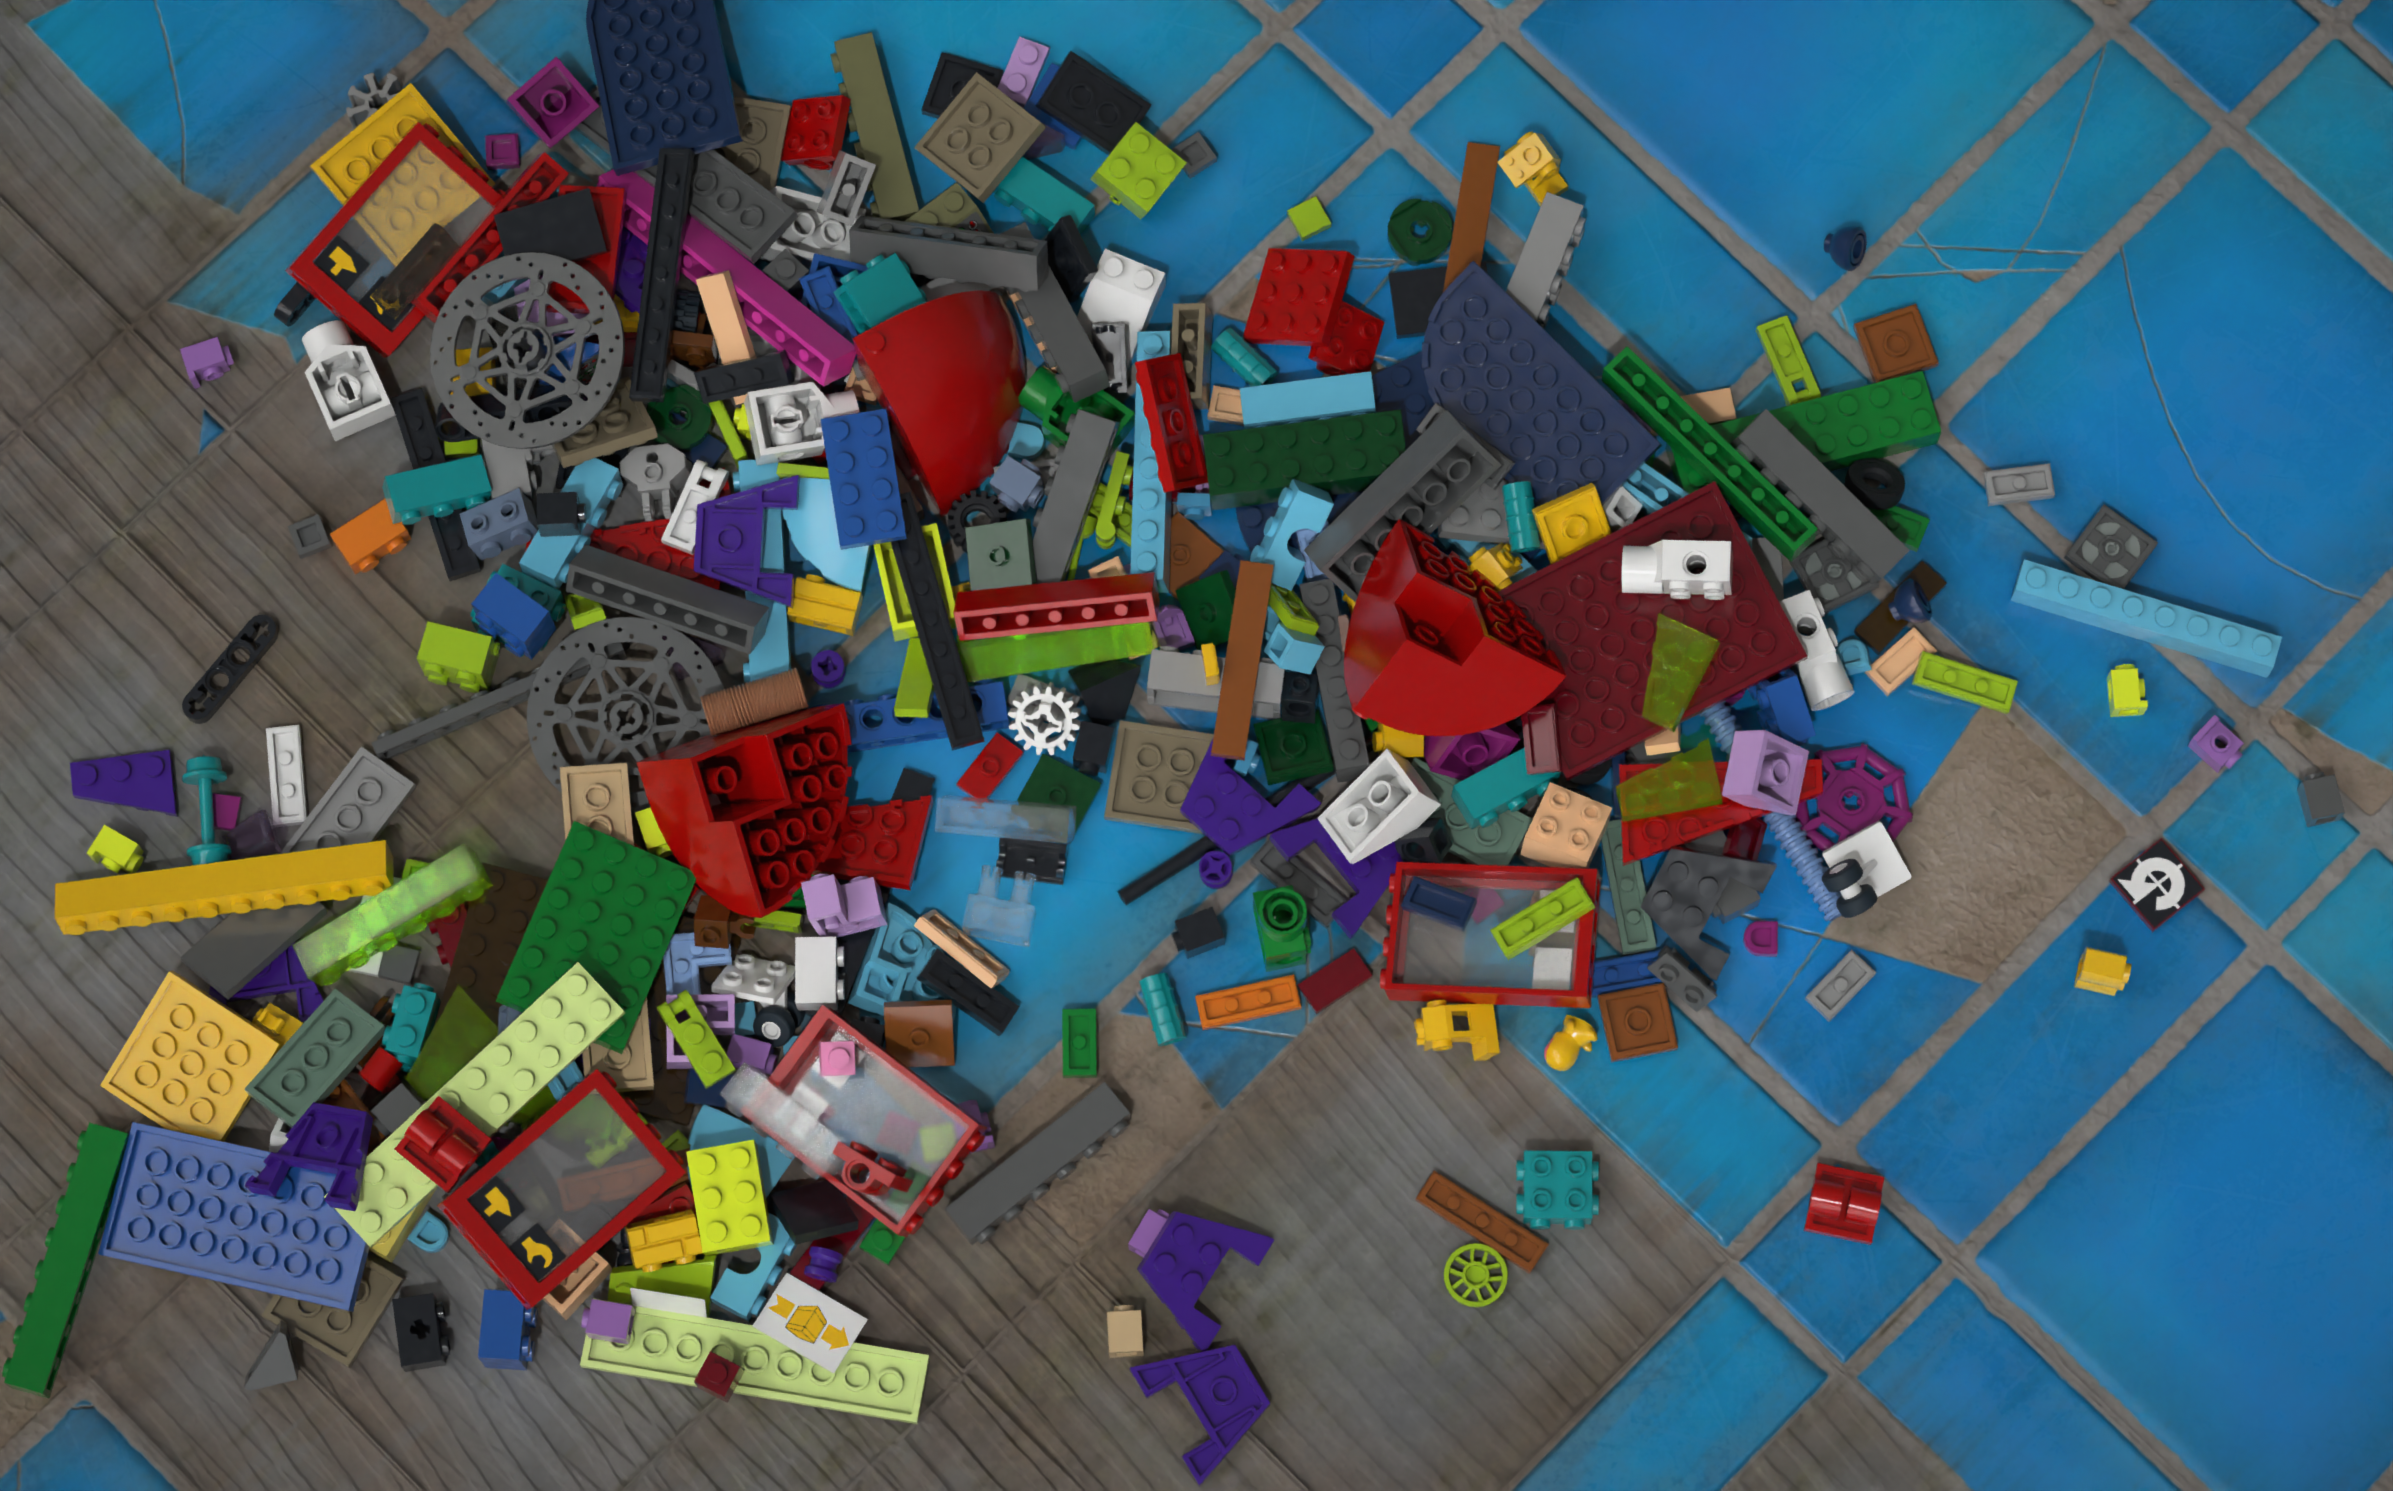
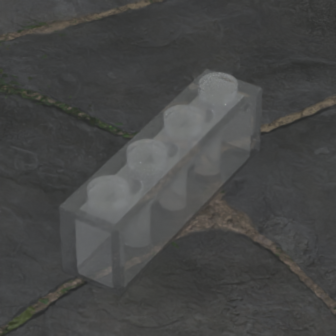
(1005, 819)
(785, 1120)

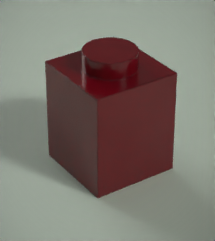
(718, 1377)

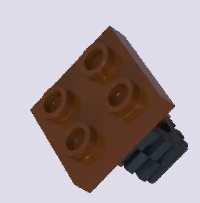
(689, 339)

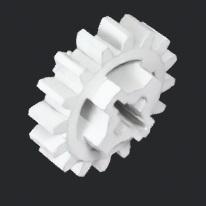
(1032, 718)

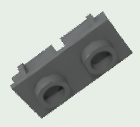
(1688, 985)

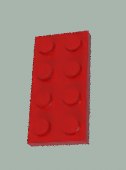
(610, 211)
(1171, 422)

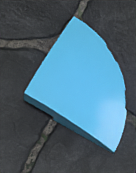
(817, 539)
(893, 964)
(718, 1128)

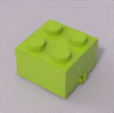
(1138, 171)
(458, 657)

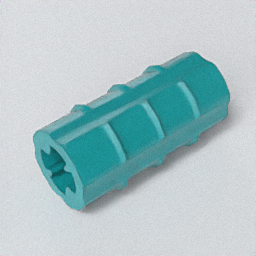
(1243, 359)
(1519, 517)
(1162, 1009)

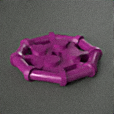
(1864, 787)

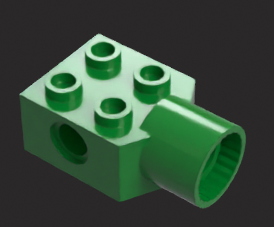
(1048, 403)
(1282, 927)

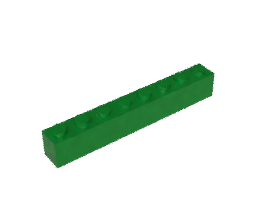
(1709, 454)
(67, 1262)

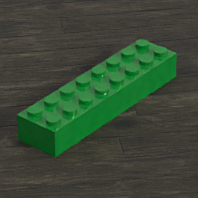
(1844, 425)

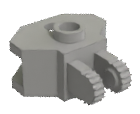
(656, 474)

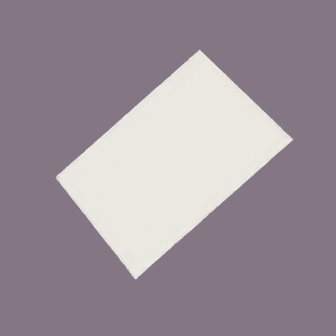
(668, 1302)

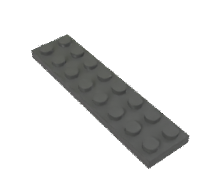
(719, 196)

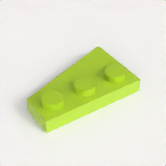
(687, 1279)

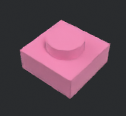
(837, 1058)

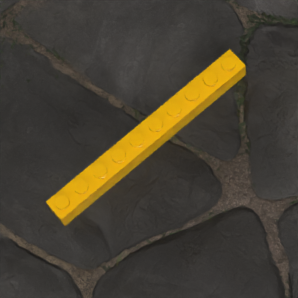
(223, 887)

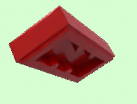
(990, 768)

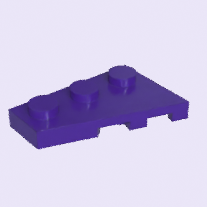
(128, 780)

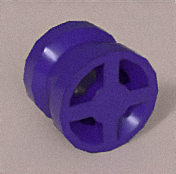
(828, 676)
(1212, 864)
(823, 1264)

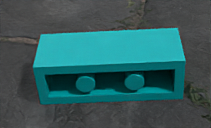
(1042, 197)
(436, 490)
(1499, 789)

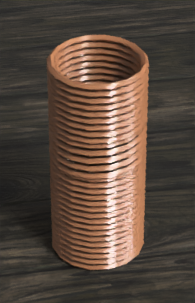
(754, 702)

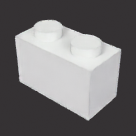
(817, 972)

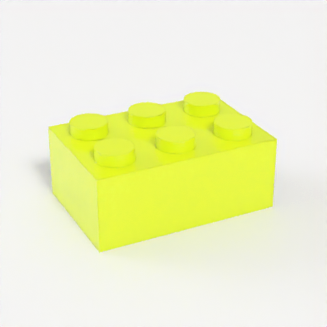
(895, 596)
(729, 1198)

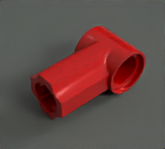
(382, 1071)

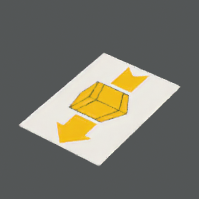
(810, 1322)

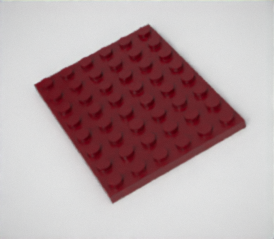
(1610, 635)

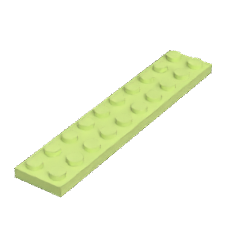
(489, 1091)
(675, 1346)

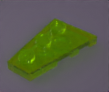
(1676, 670)
(1676, 786)
(453, 1042)

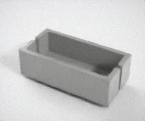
(1547, 256)
(1180, 683)

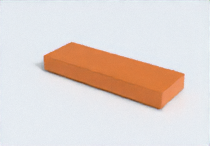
(1248, 1002)

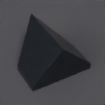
(1105, 689)

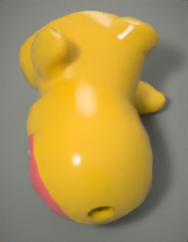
(1565, 1045)

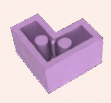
(843, 908)
(718, 1013)

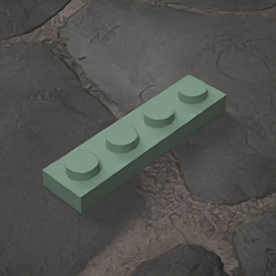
(1627, 894)

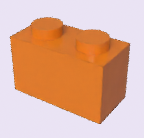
(370, 538)

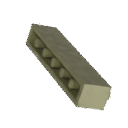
(876, 127)

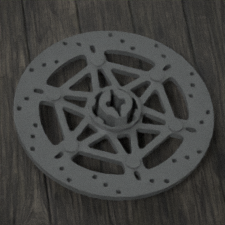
(535, 362)
(565, 713)

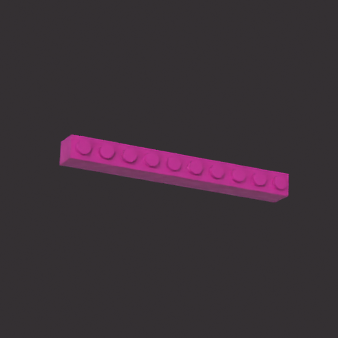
(764, 303)

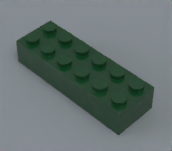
(1325, 453)

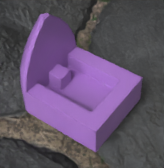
(1172, 628)

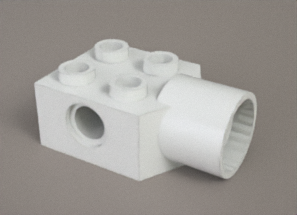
(344, 380)
(788, 420)
(1668, 566)
(1823, 673)

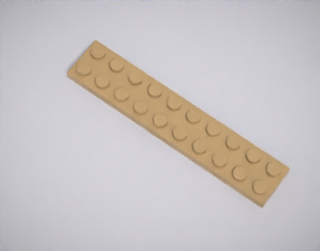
(601, 800)

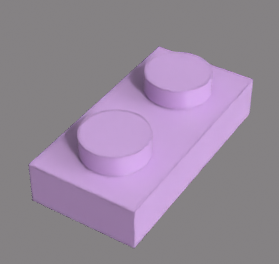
(1023, 70)

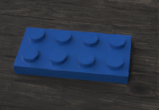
(863, 479)

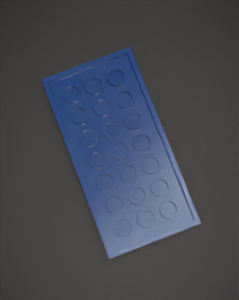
(189, 1213)

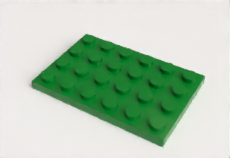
(608, 912)

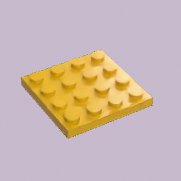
(360, 151)
(190, 1061)

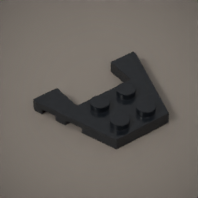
(1688, 892)

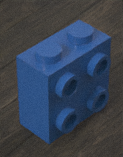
(1783, 707)

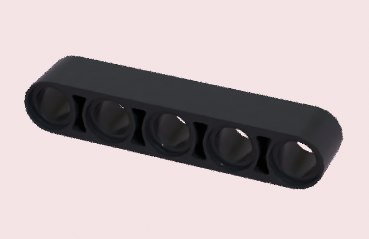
(451, 431)

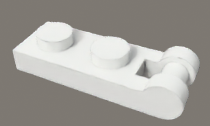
(682, 525)

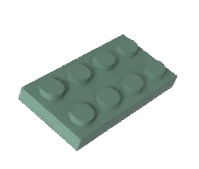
(1478, 846)
(315, 1058)

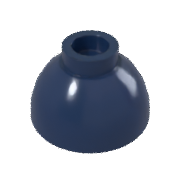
(1847, 247)
(1910, 603)

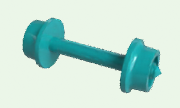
(205, 772)

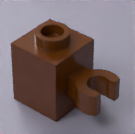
(716, 924)

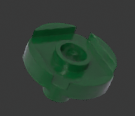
(1416, 249)
(698, 418)

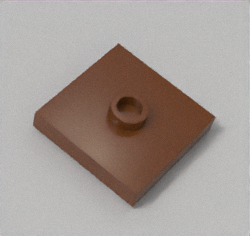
(1895, 344)
(1189, 553)
(1637, 1022)
(920, 1032)

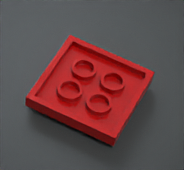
(1298, 297)

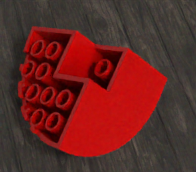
(948, 387)
(1439, 645)
(754, 805)

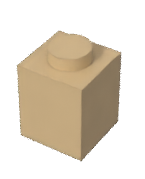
(1125, 1332)

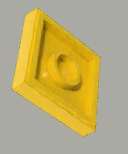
(1571, 522)

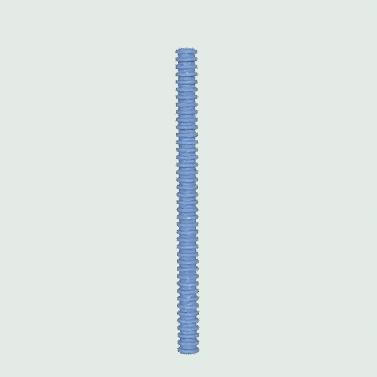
(1784, 825)

